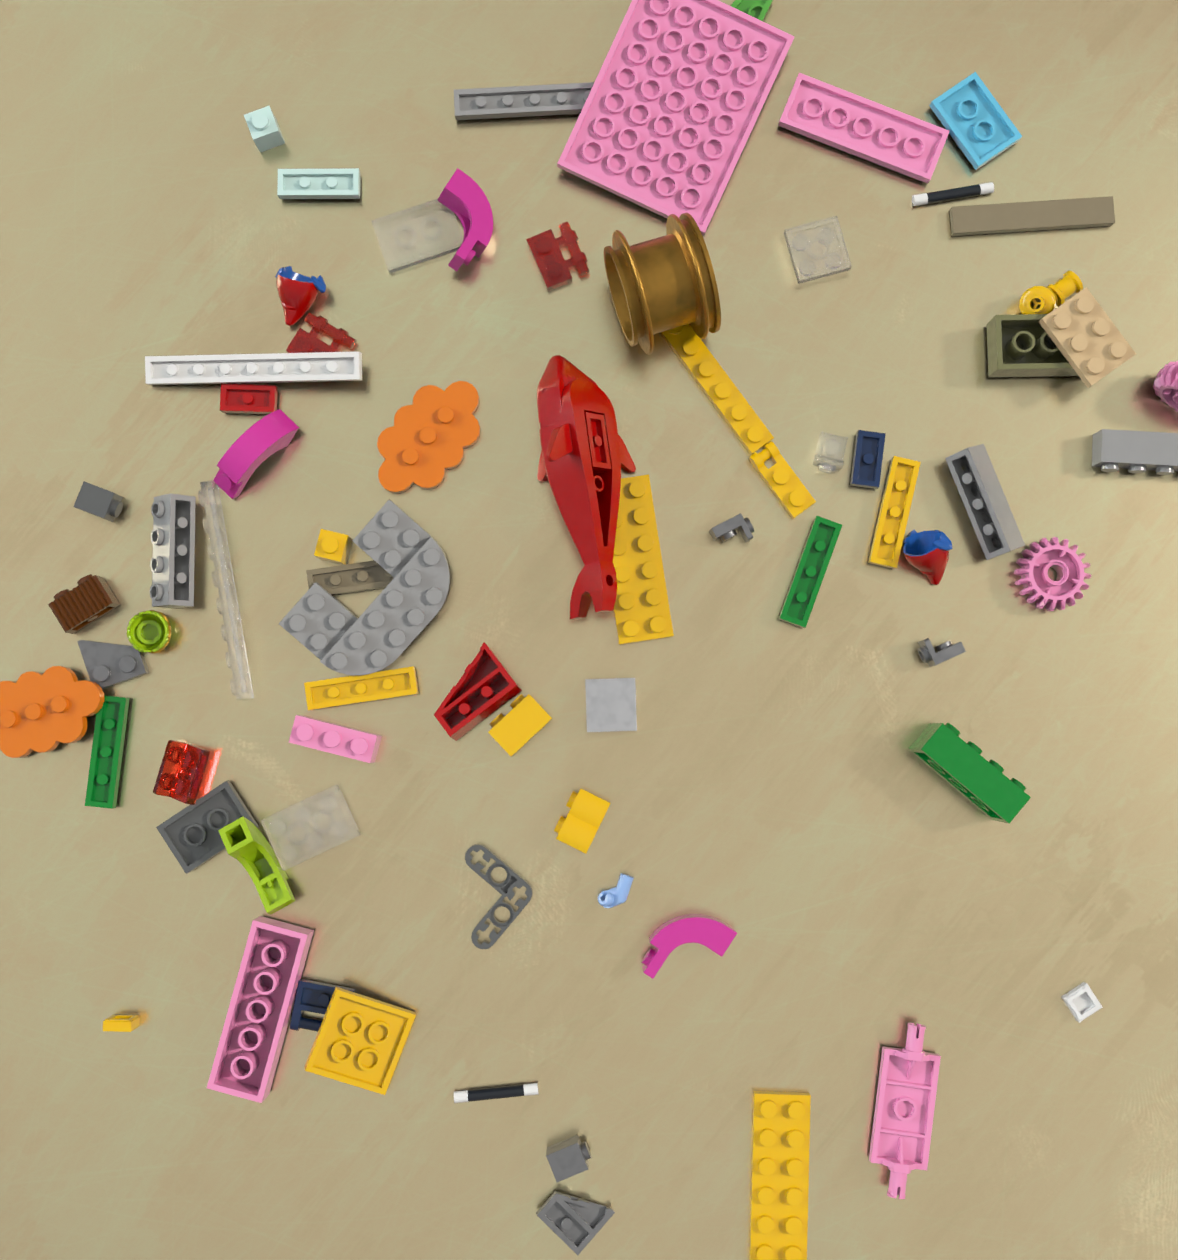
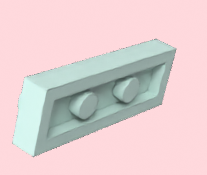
(318, 183)

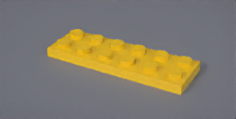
(641, 596)
(779, 1176)

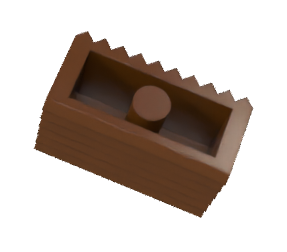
(83, 603)

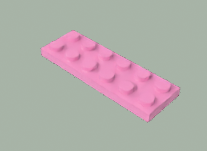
(863, 128)

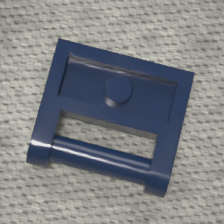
(311, 997)

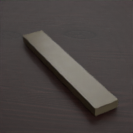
(1032, 216)

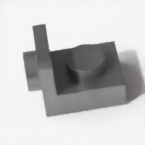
(727, 529)
(944, 651)

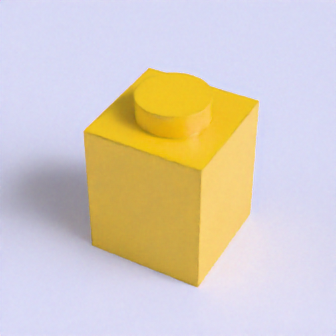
(333, 547)

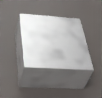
(611, 704)

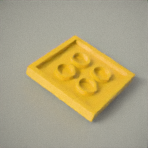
(360, 1041)

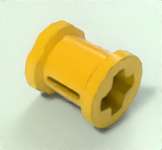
(1066, 286)

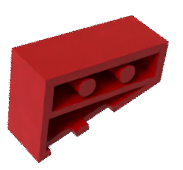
(477, 694)

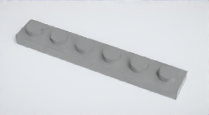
(520, 101)

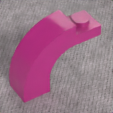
(475, 213)
(252, 449)
(686, 929)

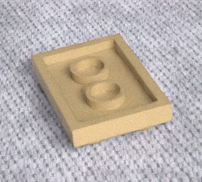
(1087, 337)

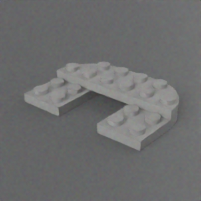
(394, 617)

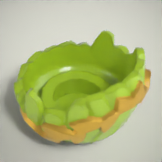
(149, 631)

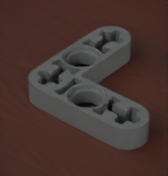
(504, 888)

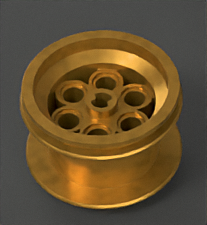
(663, 283)

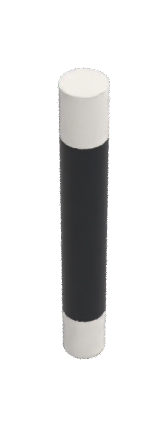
(951, 194)
(496, 1093)

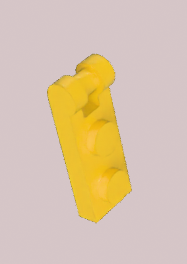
(782, 480)

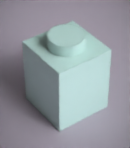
(264, 129)

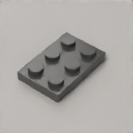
(194, 830)

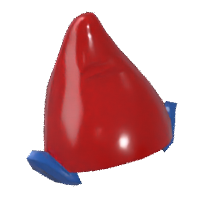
(297, 293)
(928, 553)

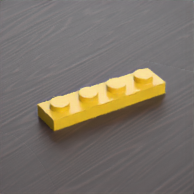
(894, 512)
(361, 688)

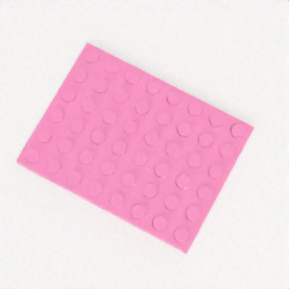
(675, 104)

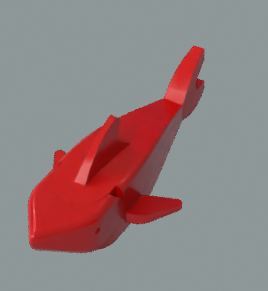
(583, 467)

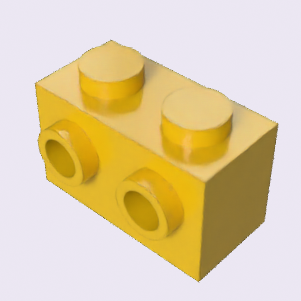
(519, 724)

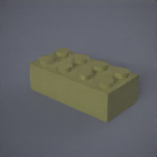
(1023, 348)

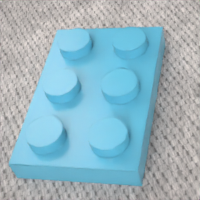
(975, 120)

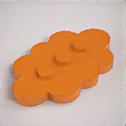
(428, 437)
(45, 710)

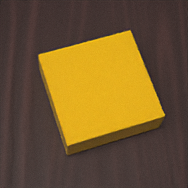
(121, 1023)

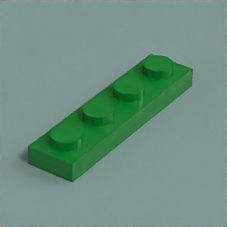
(810, 572)
(107, 753)

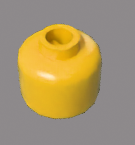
(1047, 297)

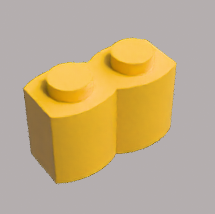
(582, 820)

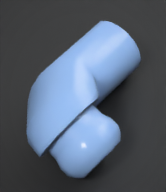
(618, 894)

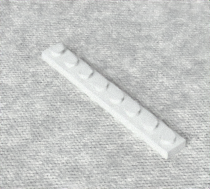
(253, 368)

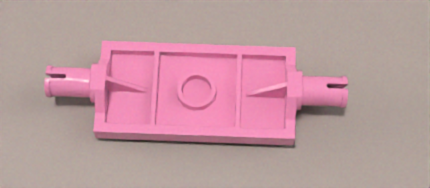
(904, 1109)

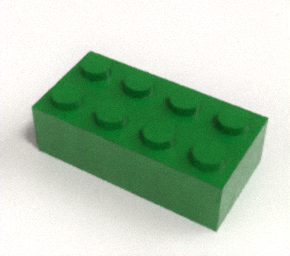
(970, 772)

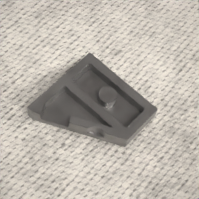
(112, 663)
(574, 1219)

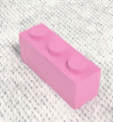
(335, 739)

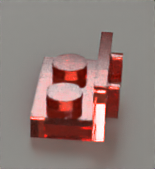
(181, 771)

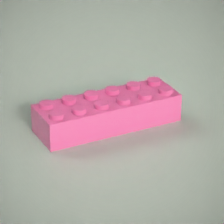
(260, 1009)

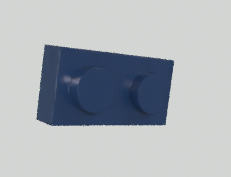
(867, 459)

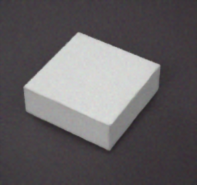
(1081, 1002)

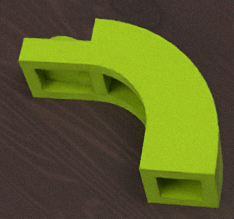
(257, 856)

